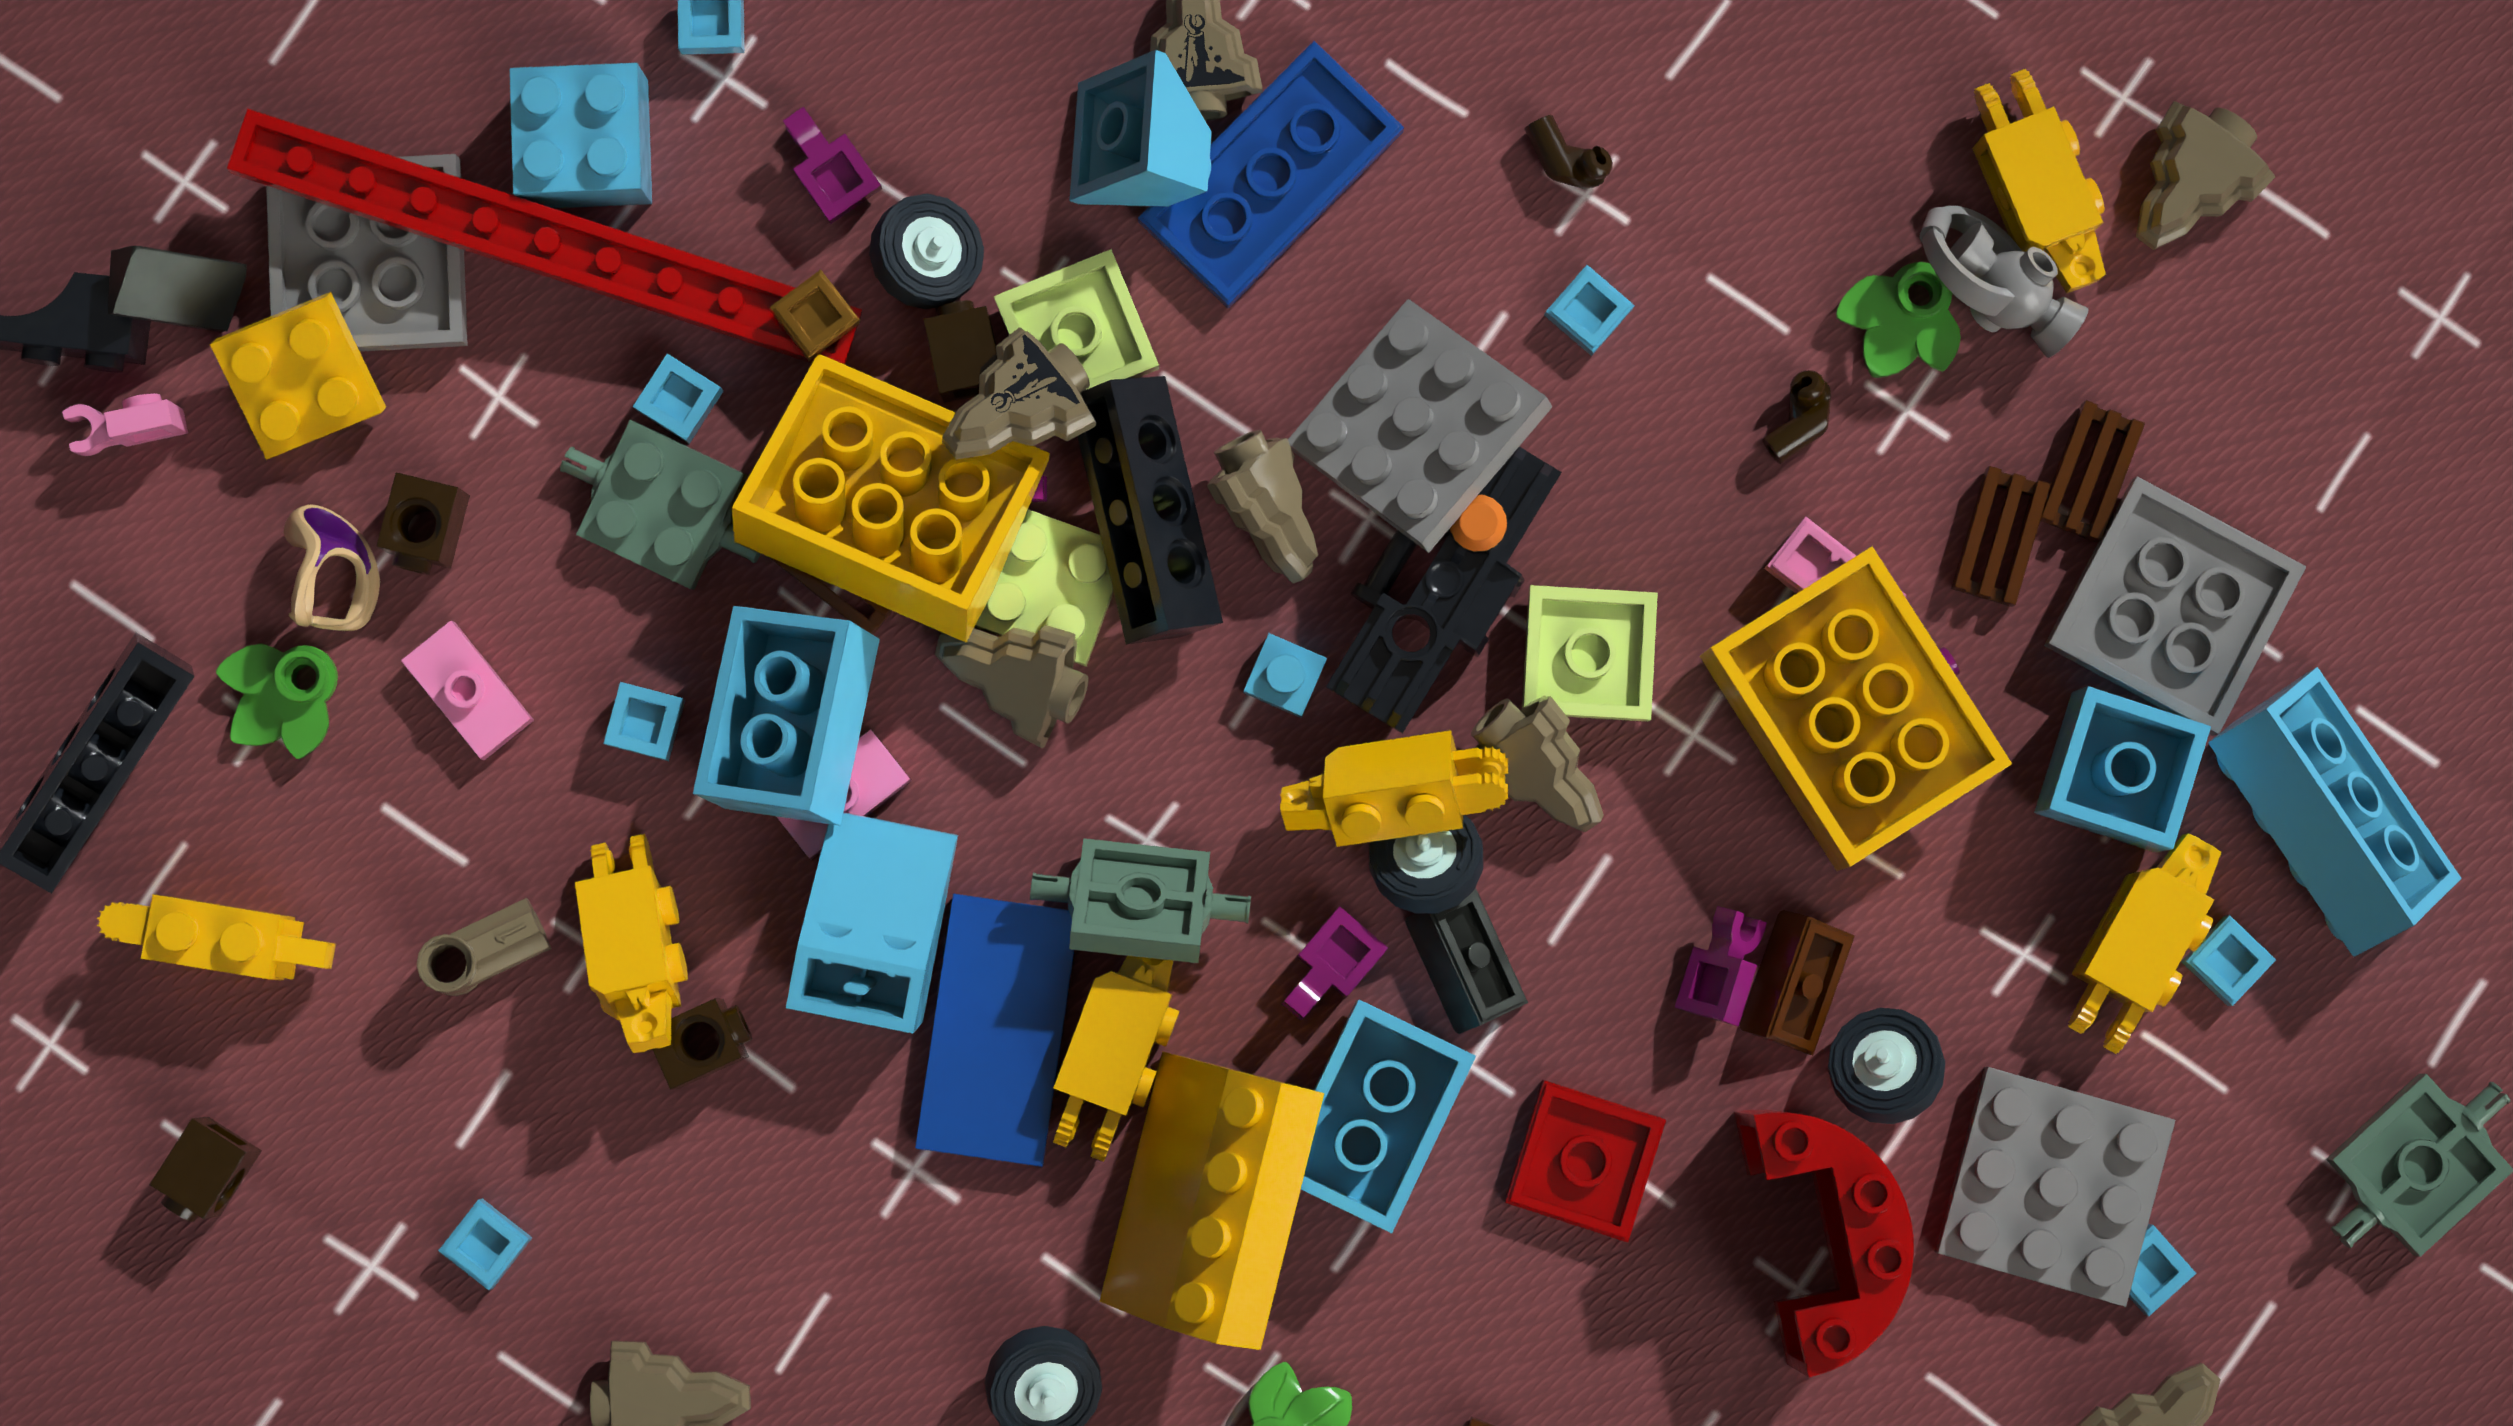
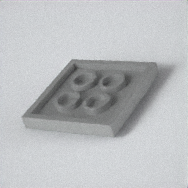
(385, 280)
(1419, 425)
(2175, 605)
(2055, 1186)

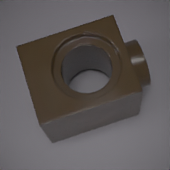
(960, 348)
(416, 495)
(677, 1061)
(204, 1170)

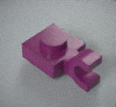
(833, 171)
(1337, 958)
(1719, 978)

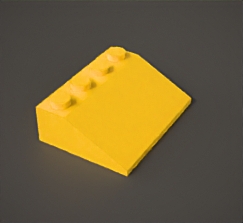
(879, 503)
(1855, 709)
(1211, 1201)

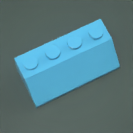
(2335, 813)

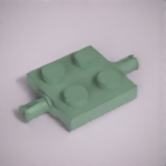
(660, 504)
(1140, 900)
(2420, 1164)

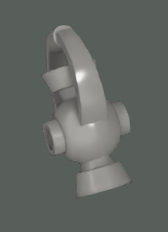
(2000, 279)

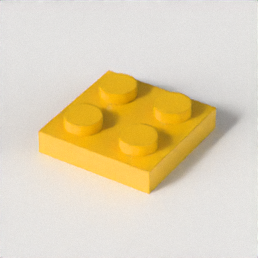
(298, 375)

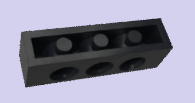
(1147, 511)
(93, 762)

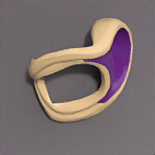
(324, 536)

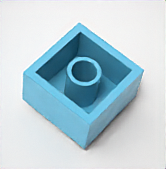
(581, 135)
(2122, 769)

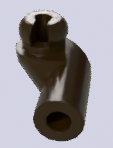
(1564, 162)
(1807, 416)

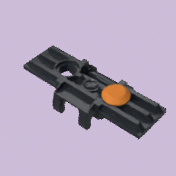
(1453, 599)

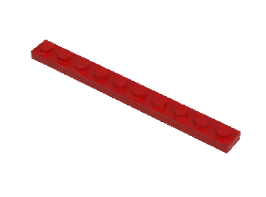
(516, 232)

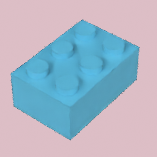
(786, 715)
(1380, 1113)

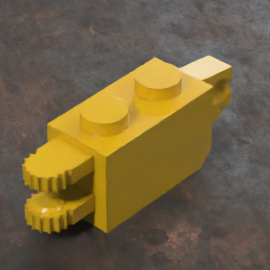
(2040, 182)
(1397, 789)
(215, 937)
(2145, 938)
(631, 945)
(1113, 1044)

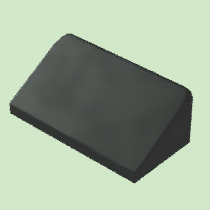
(174, 287)
(1466, 963)

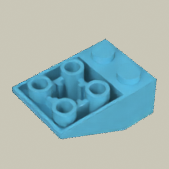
(873, 923)

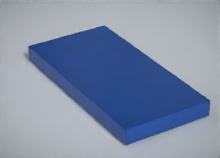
(1275, 174)
(997, 1031)

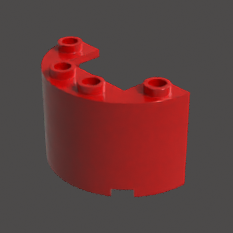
(1864, 1232)

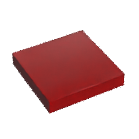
(1585, 1161)

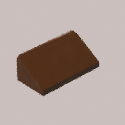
(1796, 981)

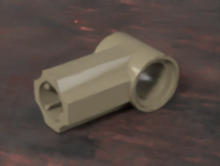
(488, 946)

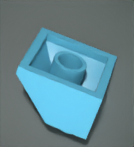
(1138, 137)

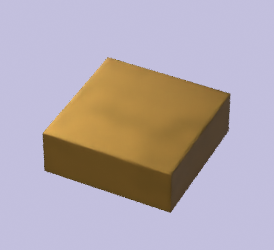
(814, 315)

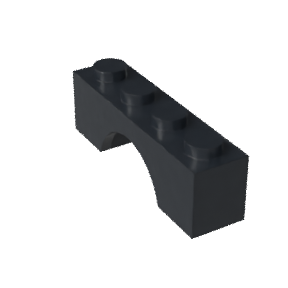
(78, 327)

